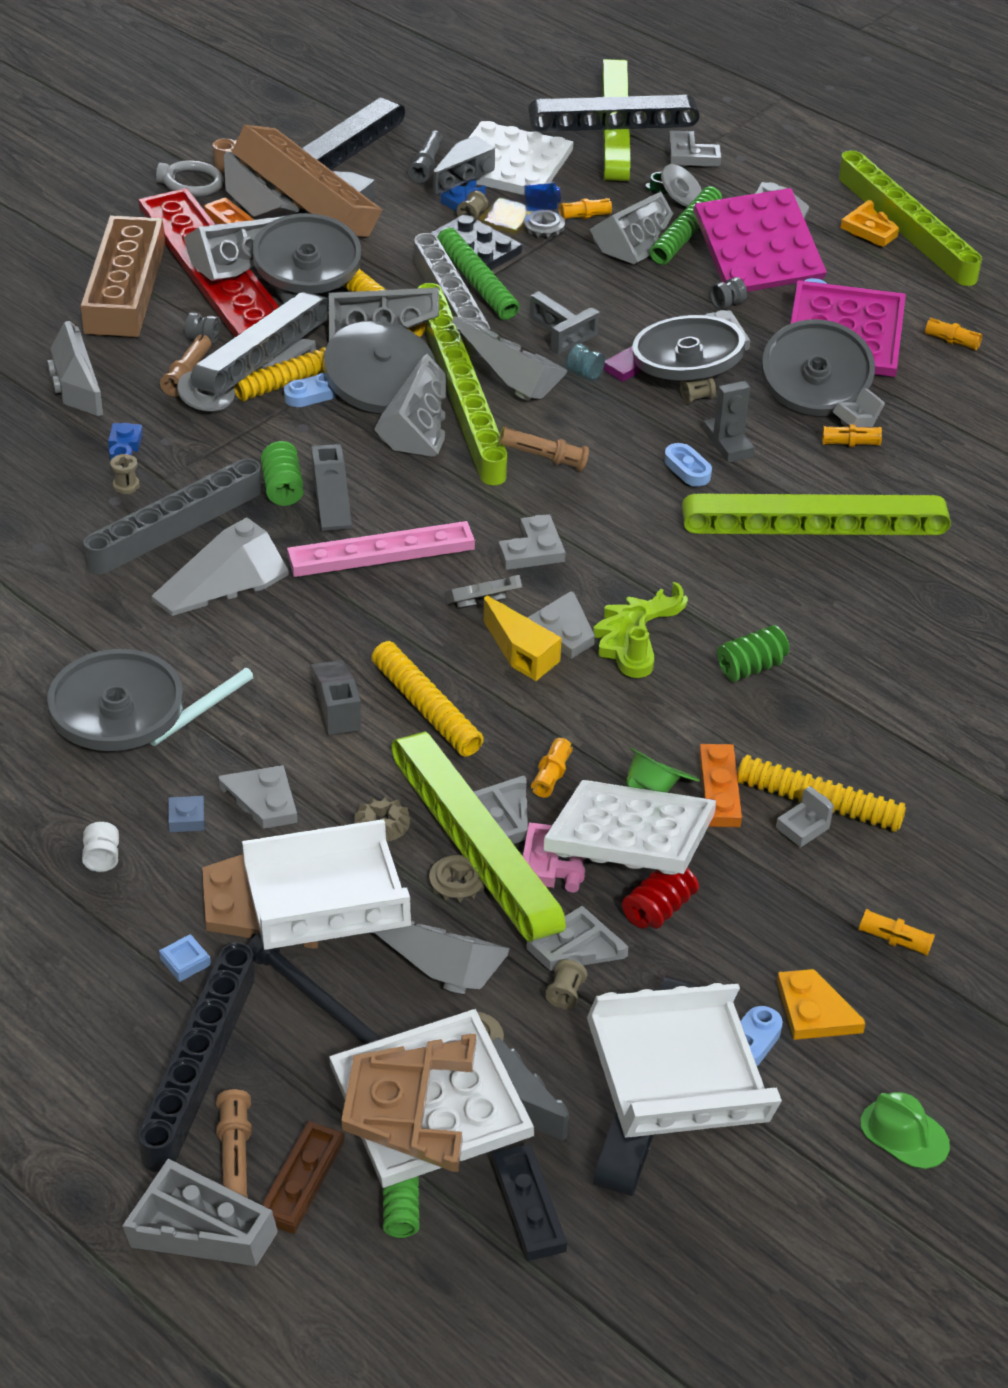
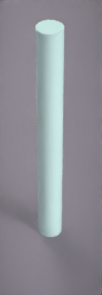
(208, 701)

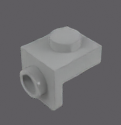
(862, 412)
(807, 818)

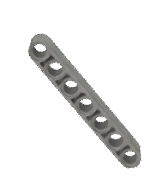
(437, 268)

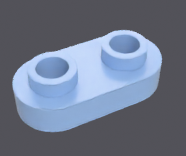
(308, 391)
(688, 464)
(759, 1034)

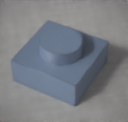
(186, 814)

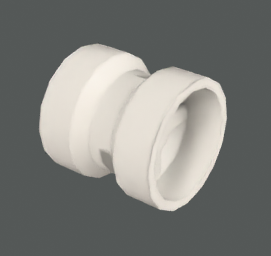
(100, 846)

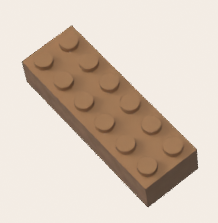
(304, 178)
(123, 276)

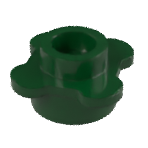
(656, 184)

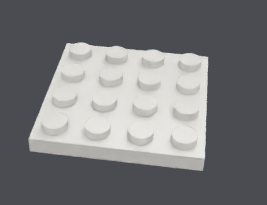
(521, 156)
(630, 827)
(475, 1102)

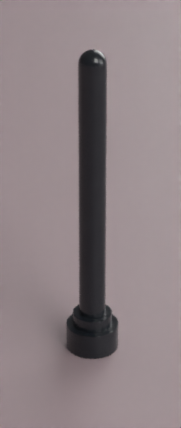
(311, 989)

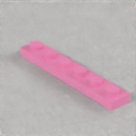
(380, 548)

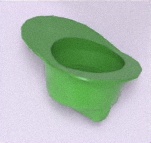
(652, 775)
(905, 1131)

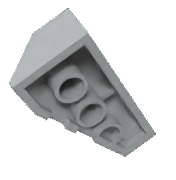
(634, 229)
(224, 249)
(397, 307)
(527, 373)
(415, 413)
(230, 563)
(448, 958)

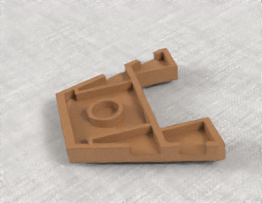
(229, 900)
(390, 1095)

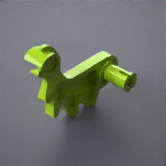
(626, 634)

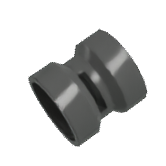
(728, 293)
(200, 325)

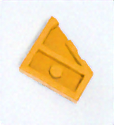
(870, 225)
(815, 1007)

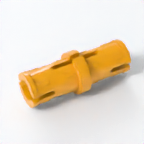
(585, 208)
(953, 334)
(852, 435)
(551, 767)
(896, 932)

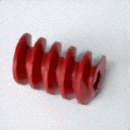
(659, 898)

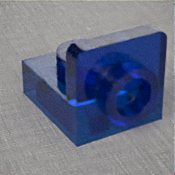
(541, 196)

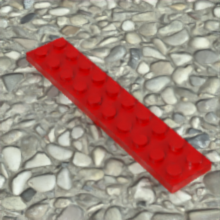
(236, 300)

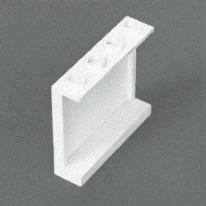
(324, 884)
(678, 1060)

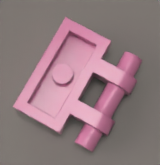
(547, 864)

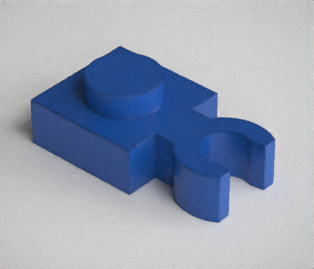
(457, 194)
(124, 439)

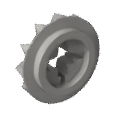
(552, 223)

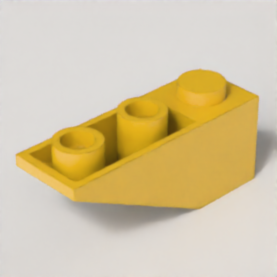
(523, 642)

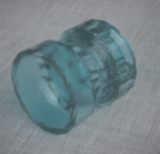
(584, 360)

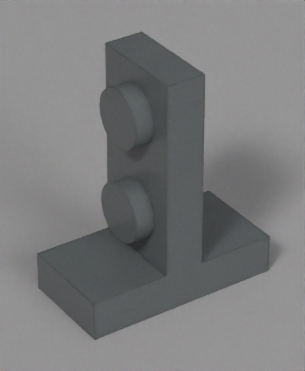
(565, 326)
(729, 424)

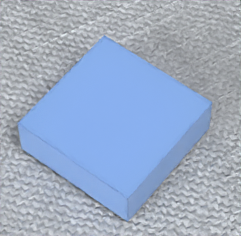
(184, 957)

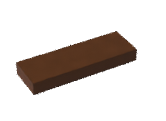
(303, 1175)

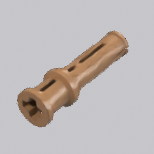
(186, 364)
(556, 451)
(233, 1133)

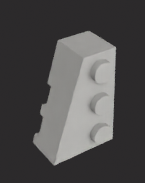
(199, 1219)

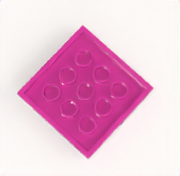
(760, 239)
(868, 312)

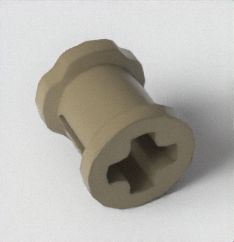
(474, 204)
(697, 389)
(126, 473)
(566, 984)

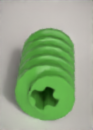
(282, 473)
(753, 653)

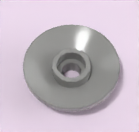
(680, 184)
(201, 398)

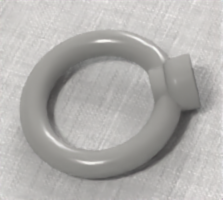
(166, 175)

